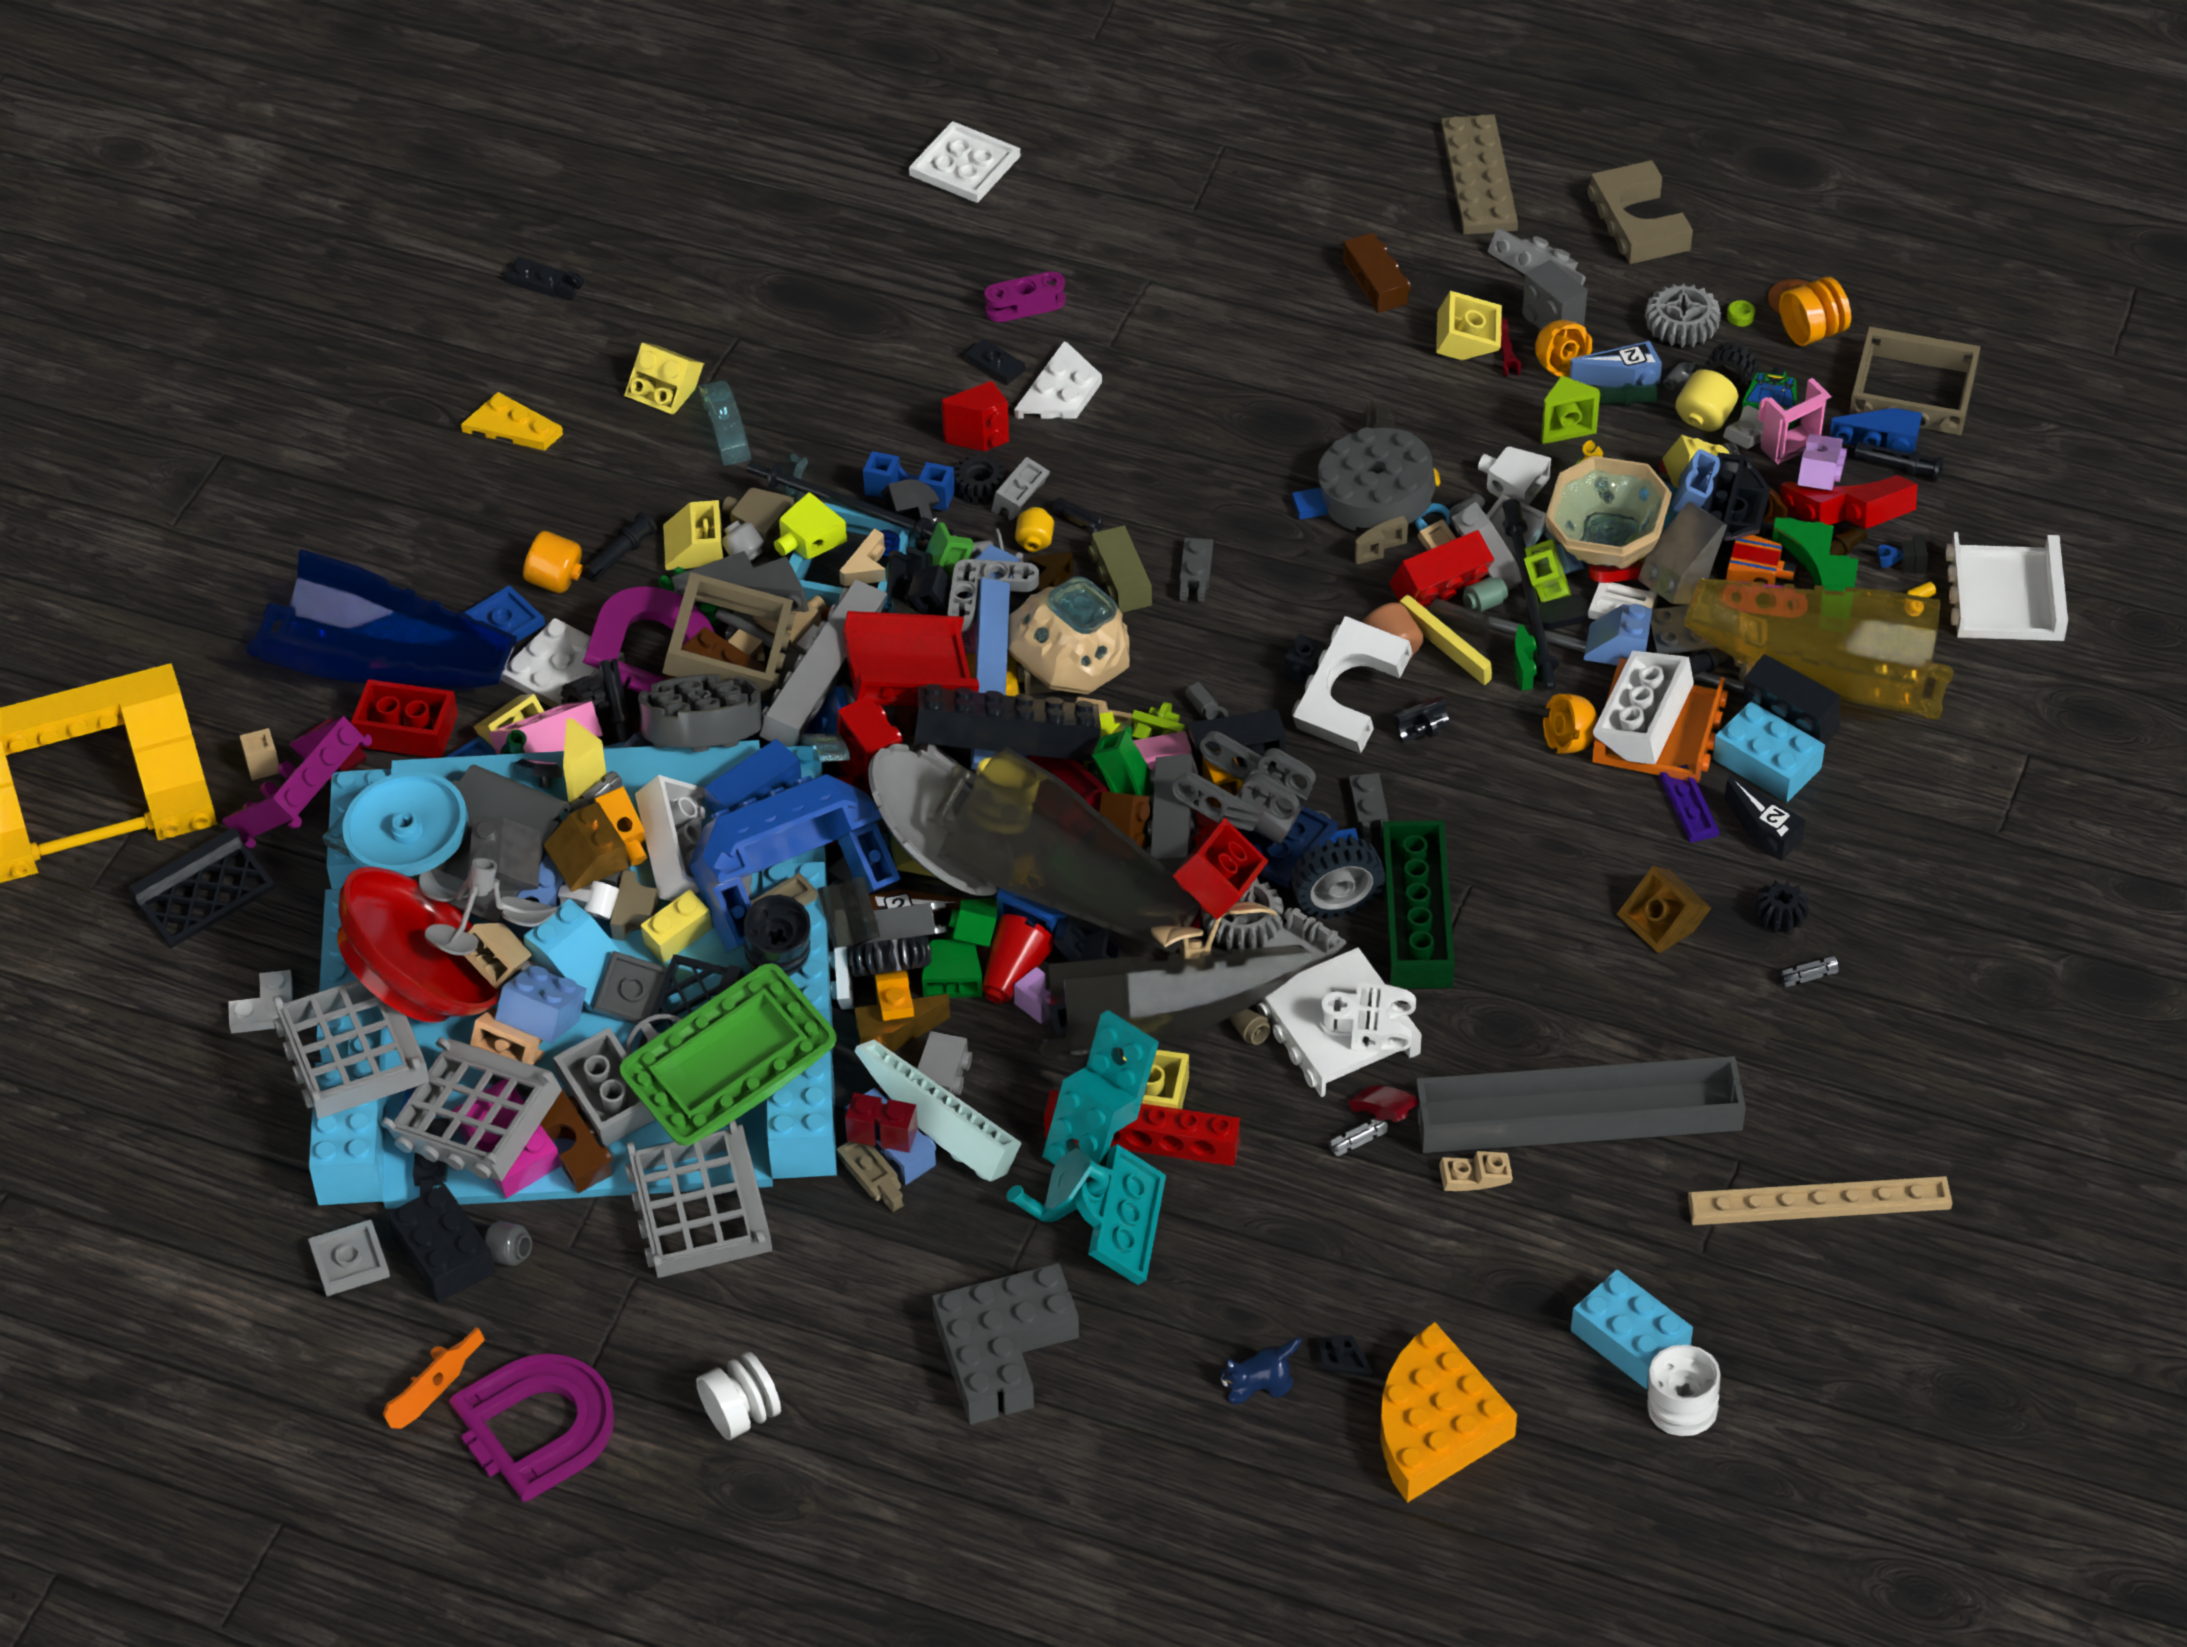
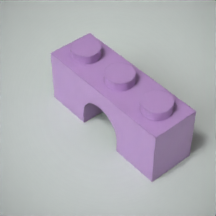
(1822, 462)

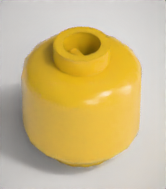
(1034, 529)

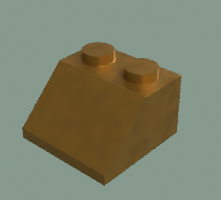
(586, 848)
(1663, 909)

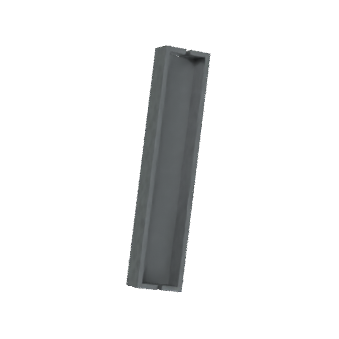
(1579, 1104)

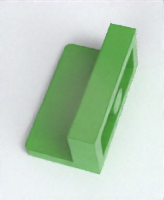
(948, 549)

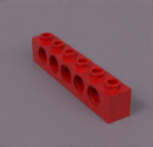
(1173, 1133)

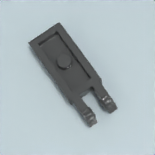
(1196, 567)
(1368, 803)

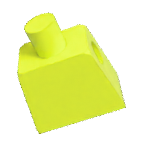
(810, 528)

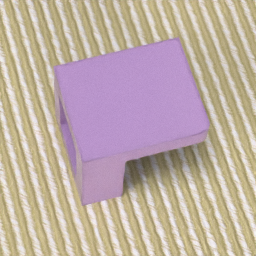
(1029, 993)

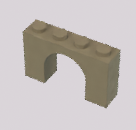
(1637, 237)

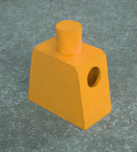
(626, 822)

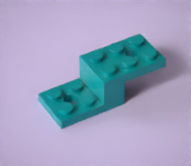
(1103, 1093)

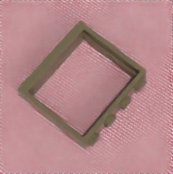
(1922, 351)
(737, 598)

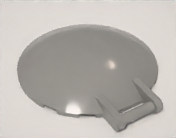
(905, 792)

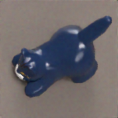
(1264, 1370)

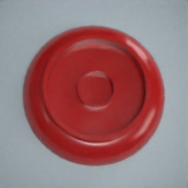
(387, 950)

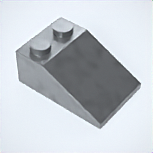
(1683, 554)

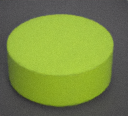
(1741, 313)

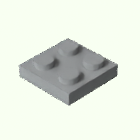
(349, 1257)

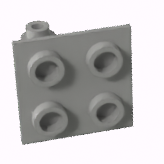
(1309, 934)

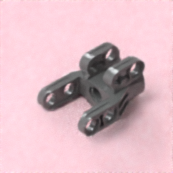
(1266, 800)

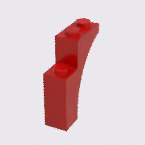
(1859, 504)

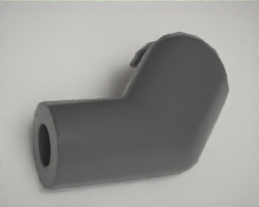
(1681, 373)

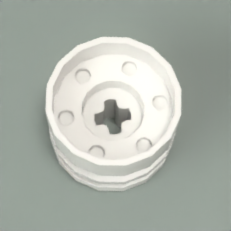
(1683, 1390)
(743, 1393)

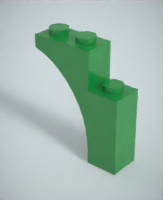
(1811, 546)
(1124, 767)

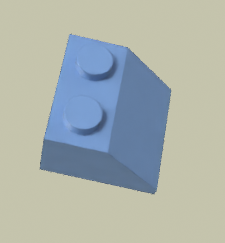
(1618, 634)

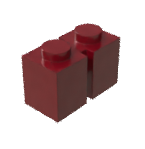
(896, 1122)

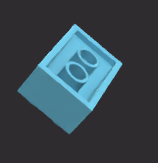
(572, 948)

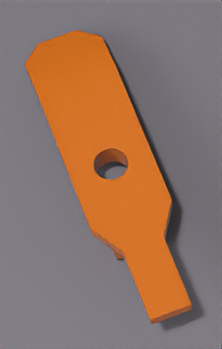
(425, 1390)

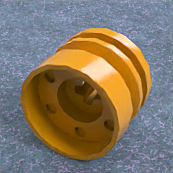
(1815, 311)

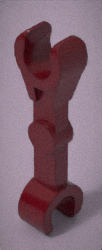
(1510, 359)

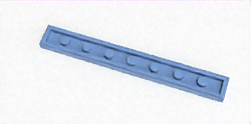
(991, 644)

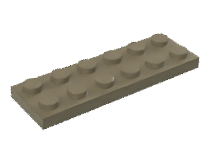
(1479, 174)

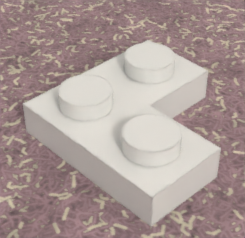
(260, 1012)

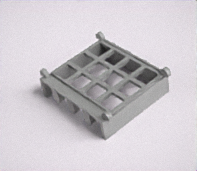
(333, 1004)
(444, 1076)
(734, 1141)

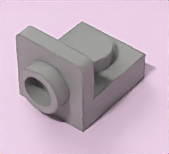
(1747, 430)

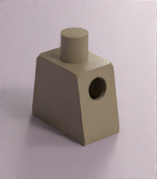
(762, 510)

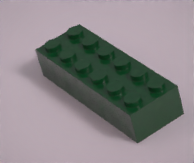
(1417, 904)

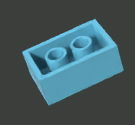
(1768, 751)
(1628, 1325)

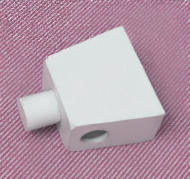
(1516, 473)

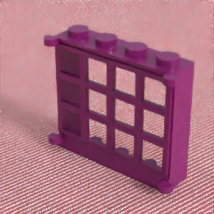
(322, 755)

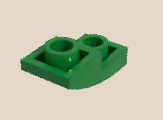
(1523, 658)

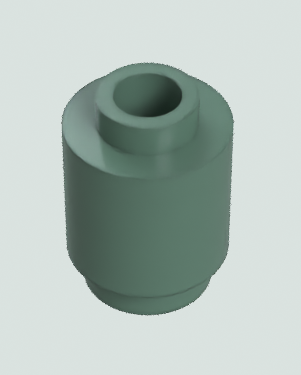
(1485, 594)

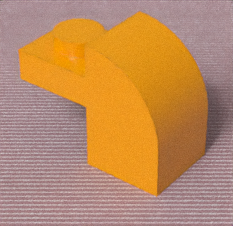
(894, 995)

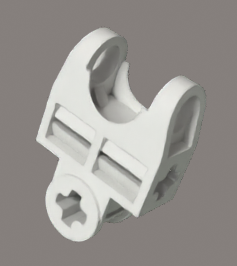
(1353, 1017)

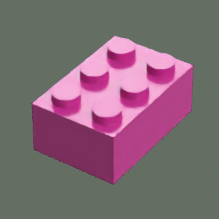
(536, 1159)

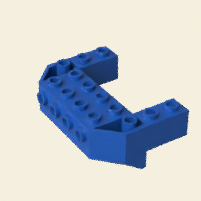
(781, 829)

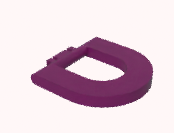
(625, 609)
(518, 1381)

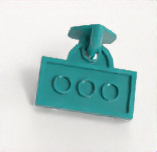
(1115, 1200)

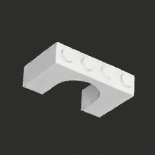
(1351, 646)

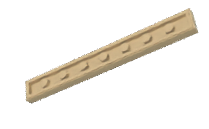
(1819, 1200)

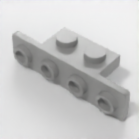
(1530, 254)

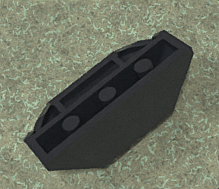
(1738, 497)

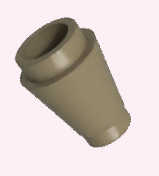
(1251, 1024)

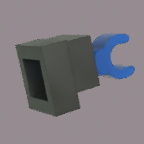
(1912, 555)

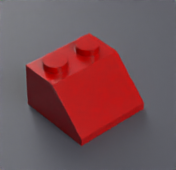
(976, 418)

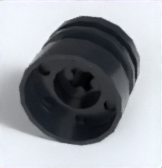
(777, 933)

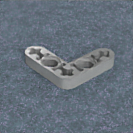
(983, 568)

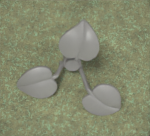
(479, 882)

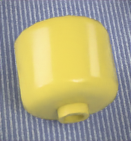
(1706, 400)

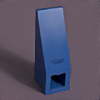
(1884, 428)

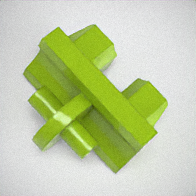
(1157, 722)

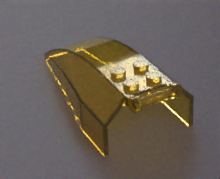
(1855, 641)

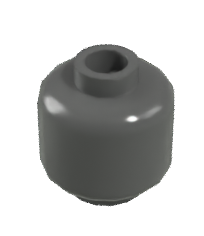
(508, 1243)

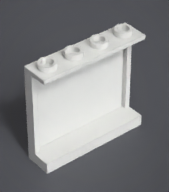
(2007, 591)
(1296, 1014)

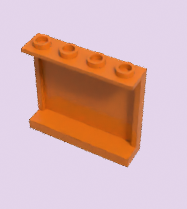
(1688, 740)

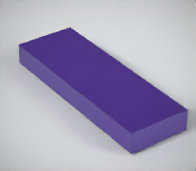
(1690, 807)

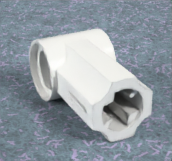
(595, 899)

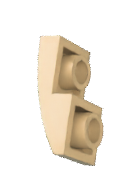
(1481, 1172)

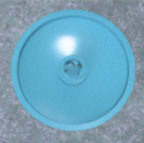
(406, 823)

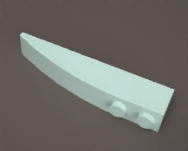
(942, 1115)

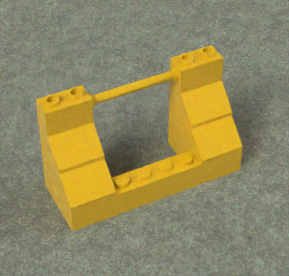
(160, 744)

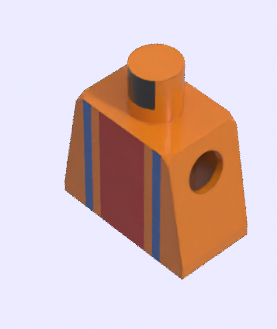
(1758, 561)

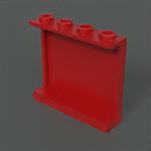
(902, 651)

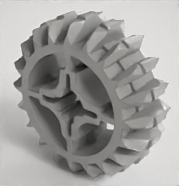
(1682, 315)
(1249, 928)

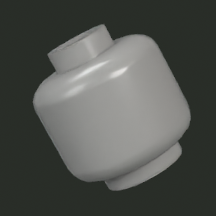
(742, 538)

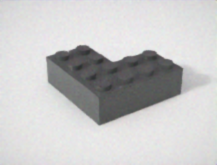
(991, 1327)

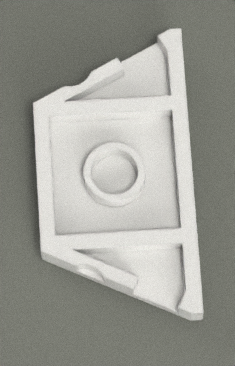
(1061, 387)

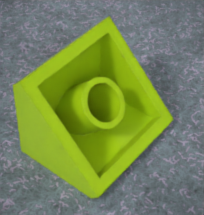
(1569, 411)

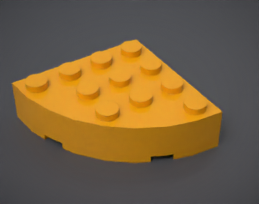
(1438, 1414)

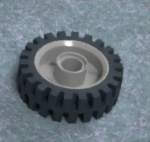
(1337, 877)

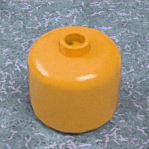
(553, 562)

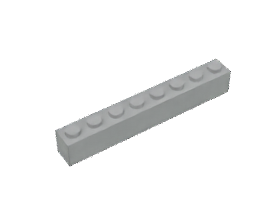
(818, 670)

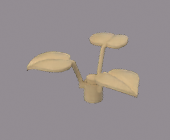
(1192, 947)

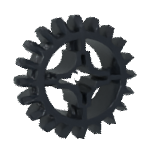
(889, 956)

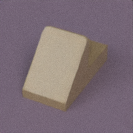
(864, 563)

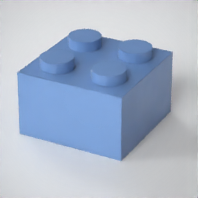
(540, 1003)

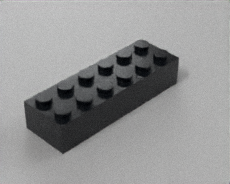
(1000, 720)

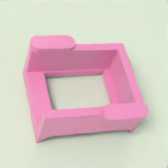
(1785, 444)

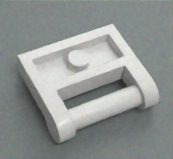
(1612, 595)

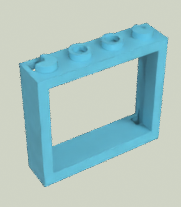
(856, 523)

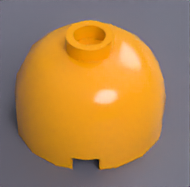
(1560, 343)
(1569, 723)

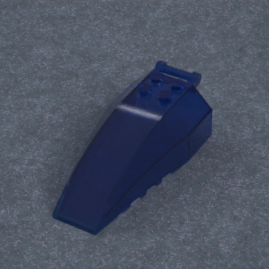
(362, 628)

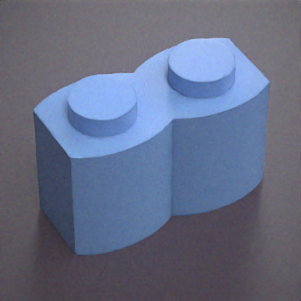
(1696, 480)

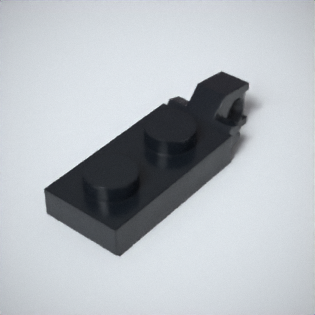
(428, 1173)

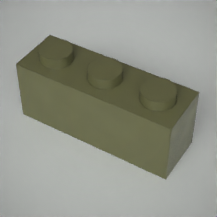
(1120, 569)

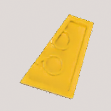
(511, 420)

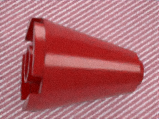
(1013, 954)

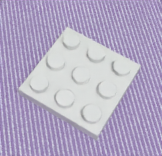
(964, 162)
(550, 662)

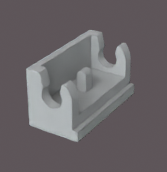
(1019, 487)

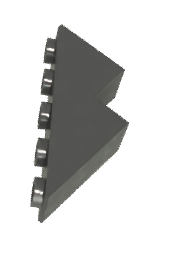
(772, 578)

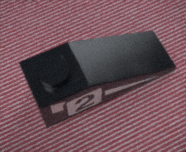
(1766, 822)

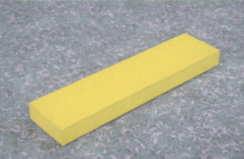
(1449, 641)

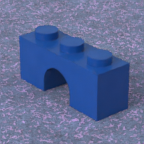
(885, 469)

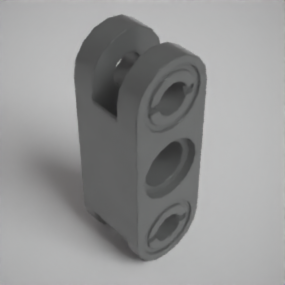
(908, 922)

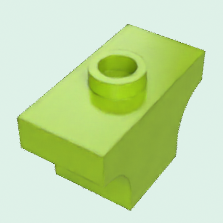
(1546, 571)

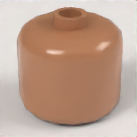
(1397, 621)

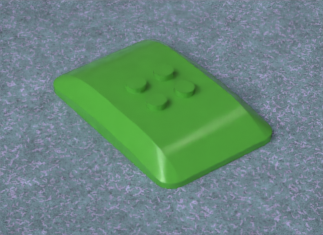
(728, 1055)

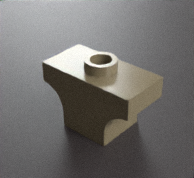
(633, 906)

